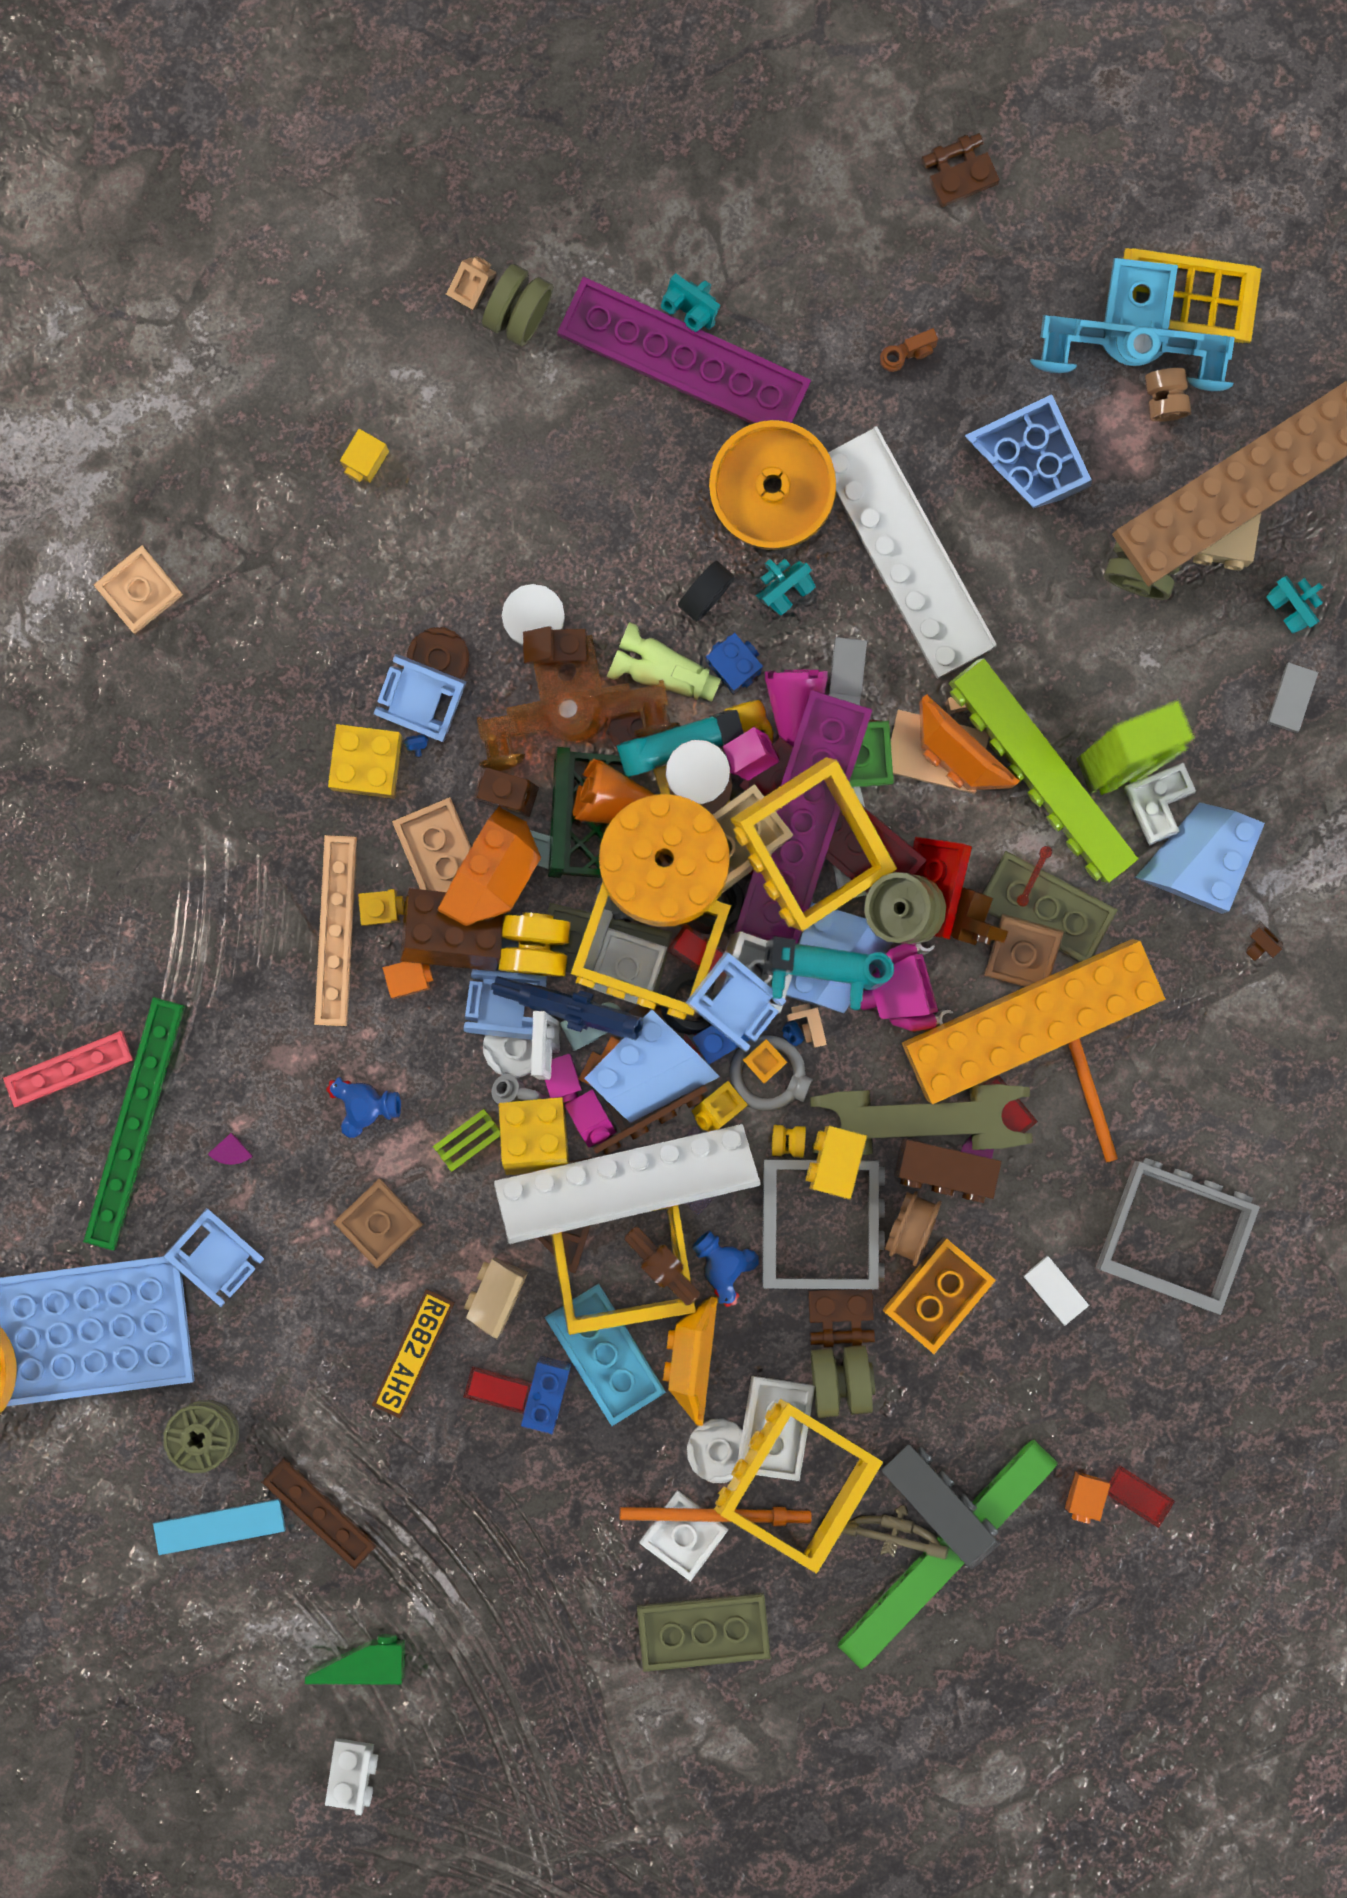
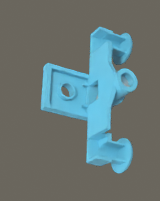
(1137, 331)

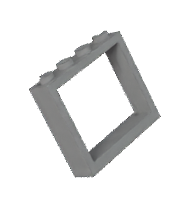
(1210, 1190)
(876, 1238)

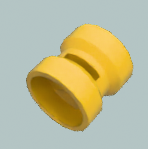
(796, 1141)

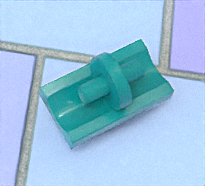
(692, 300)
(774, 593)
(1304, 615)

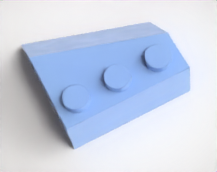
(1034, 453)
(1205, 857)
(839, 932)
(649, 1070)

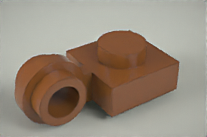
(918, 346)

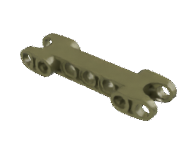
(978, 1117)

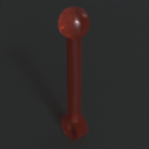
(1044, 853)

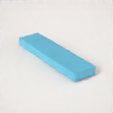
(219, 1526)

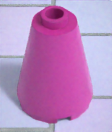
(789, 697)

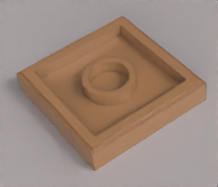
(1026, 954)
(378, 1223)

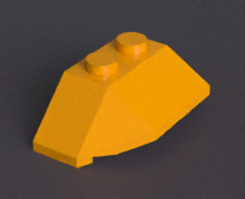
(691, 1358)

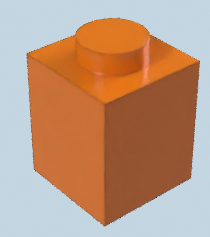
(407, 978)
(1087, 1497)

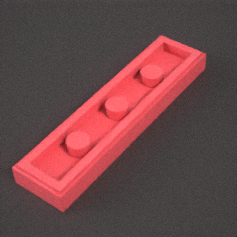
(68, 1069)

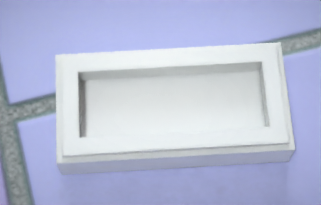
(1055, 1290)

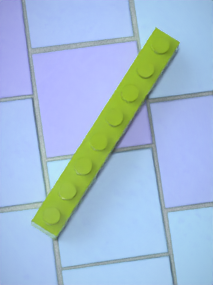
(1042, 771)

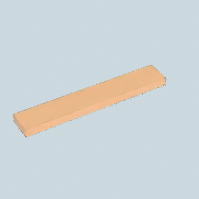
(335, 930)

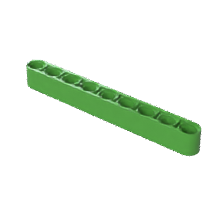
(931, 1573)

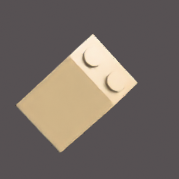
(770, 830)
(496, 1296)

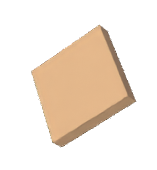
(138, 589)

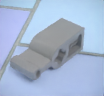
(847, 669)

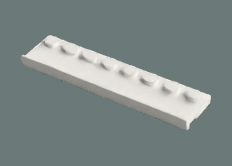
(908, 554)
(626, 1183)

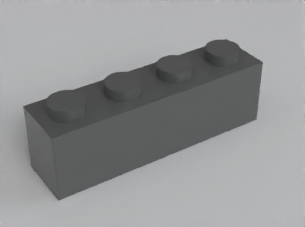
(941, 1507)

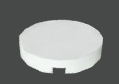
(531, 609)
(698, 771)
(508, 1055)
(714, 1449)

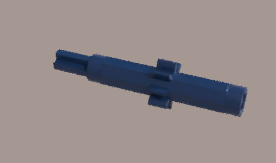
(576, 1009)

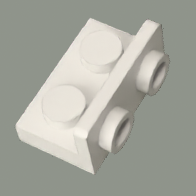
(350, 1775)

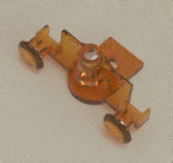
(572, 710)

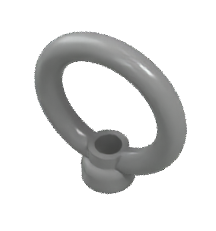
(797, 1088)

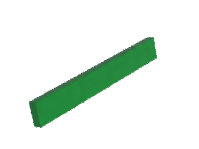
(134, 1124)

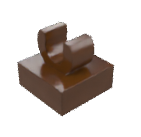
(1263, 941)

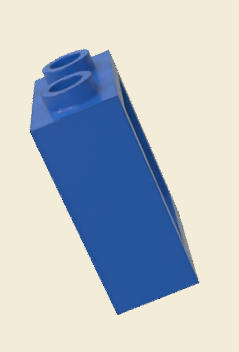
(546, 1394)

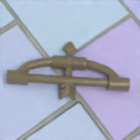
(891, 1541)

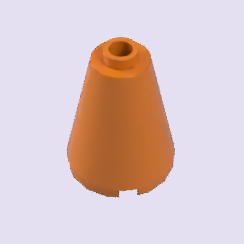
(605, 793)

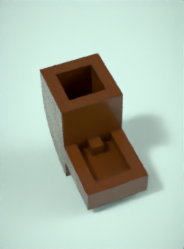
(970, 920)

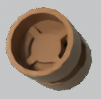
(1168, 394)

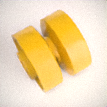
(535, 936)

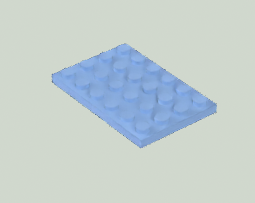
(96, 1329)

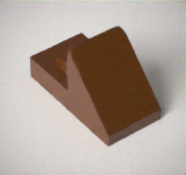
(554, 646)

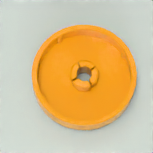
(767, 452)
(675, 829)

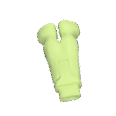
(662, 663)

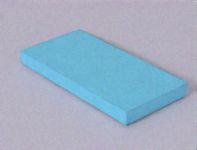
(607, 1359)

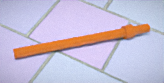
(1092, 1100)
(777, 1516)

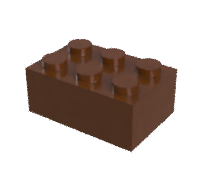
(442, 941)
(947, 1170)

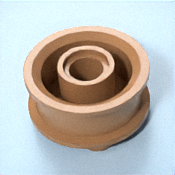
(912, 1227)

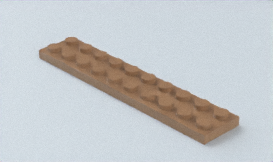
(1237, 488)

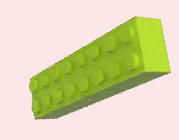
(1135, 749)

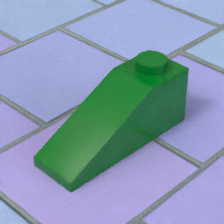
(372, 1663)

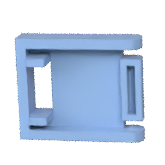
(415, 695)
(739, 1005)
(495, 1013)
(218, 1259)

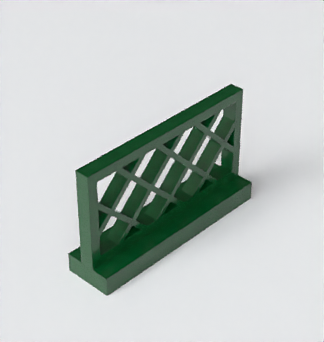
(562, 815)

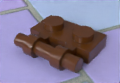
(964, 178)
(841, 1306)

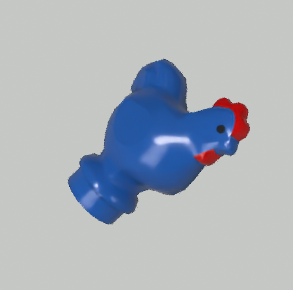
(363, 1105)
(723, 1265)

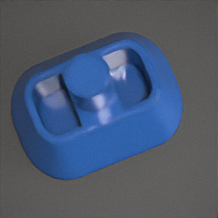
(416, 743)
(793, 1033)

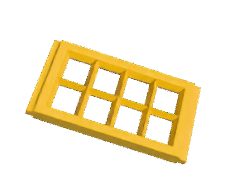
(1247, 298)

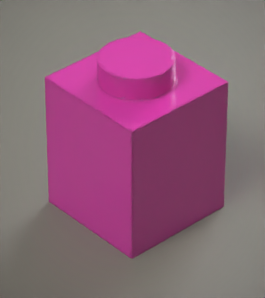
(750, 754)
(564, 1079)
(590, 1118)

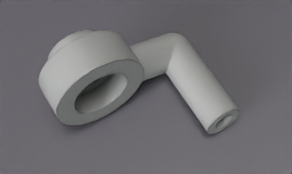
(515, 1090)

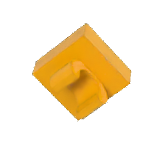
(765, 1061)

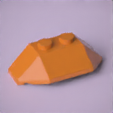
(959, 752)
(492, 870)

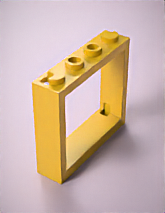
(859, 822)
(645, 997)
(626, 1315)
(841, 1509)

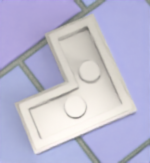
(1151, 799)
(545, 1041)

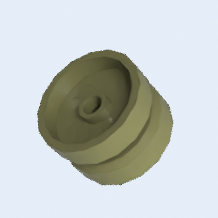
(517, 305)
(1125, 576)
(905, 908)

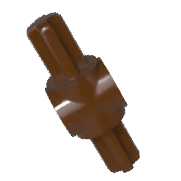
(662, 1266)

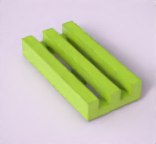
(445, 1156)

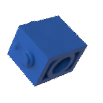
(735, 663)

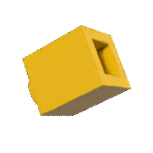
(363, 457)

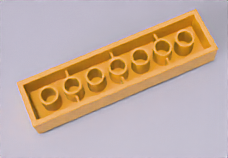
(1033, 1021)

